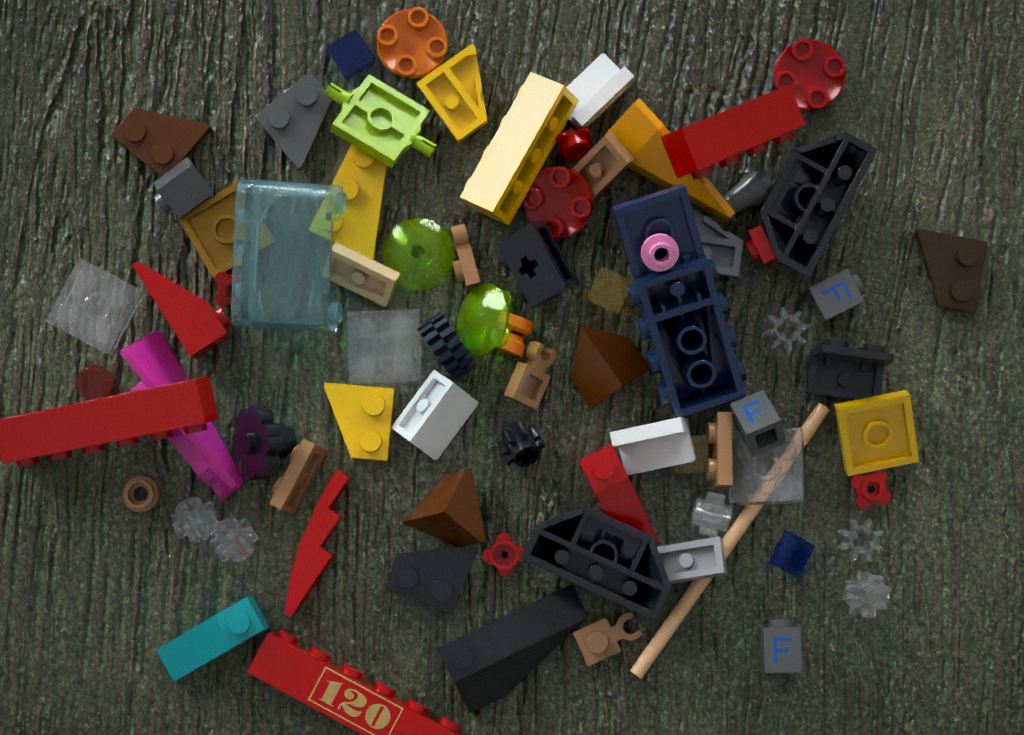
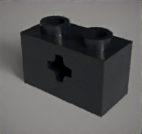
(551, 275)

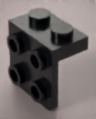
(846, 371)

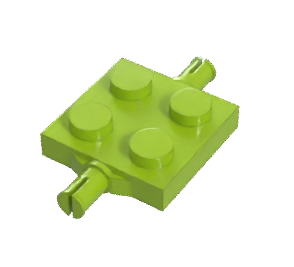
(380, 120)

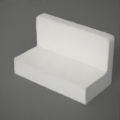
(597, 89)
(435, 415)
(655, 445)

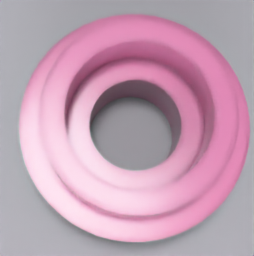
(655, 242)

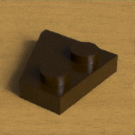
(954, 268)

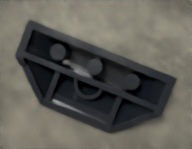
(813, 198)
(602, 558)

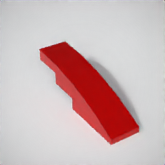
(312, 557)

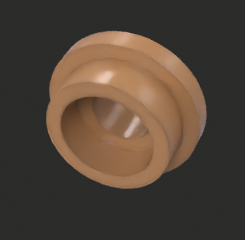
(132, 486)

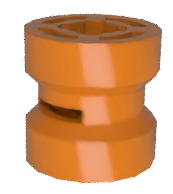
(521, 328)

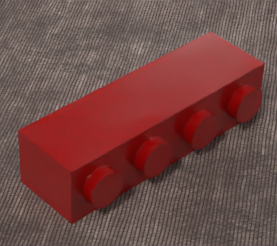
(732, 132)

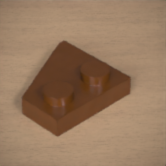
(160, 138)

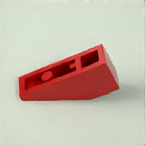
(191, 318)
(614, 490)

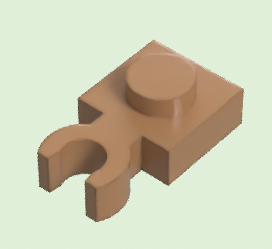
(465, 267)
(529, 379)
(600, 639)

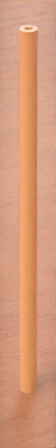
(698, 586)

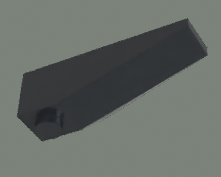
(503, 652)

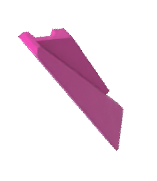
(202, 450)

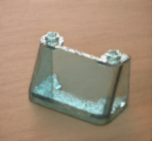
(285, 255)

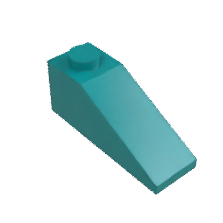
(213, 638)

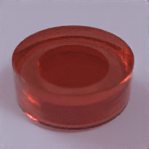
(95, 382)

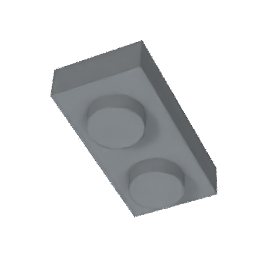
(693, 560)

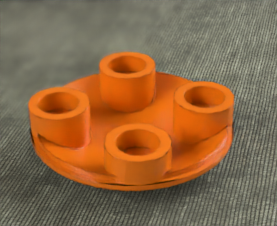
(412, 43)

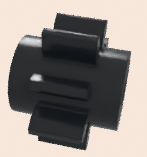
(520, 444)

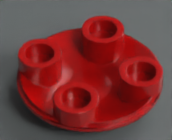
(813, 73)
(560, 199)

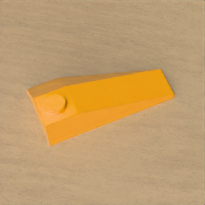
(641, 135)

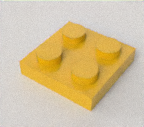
(877, 432)

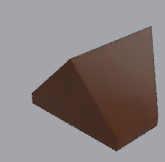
(604, 364)
(450, 511)

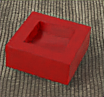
(759, 246)

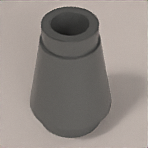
(749, 191)

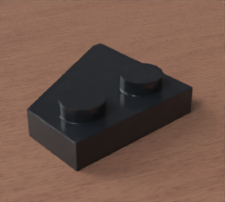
(432, 575)

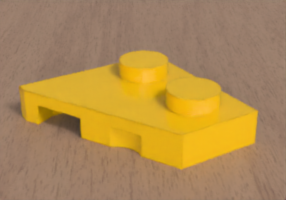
(457, 94)
(363, 418)

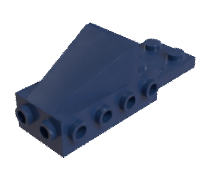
(680, 306)

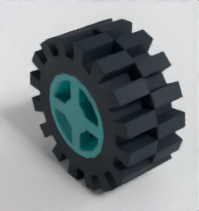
(447, 347)

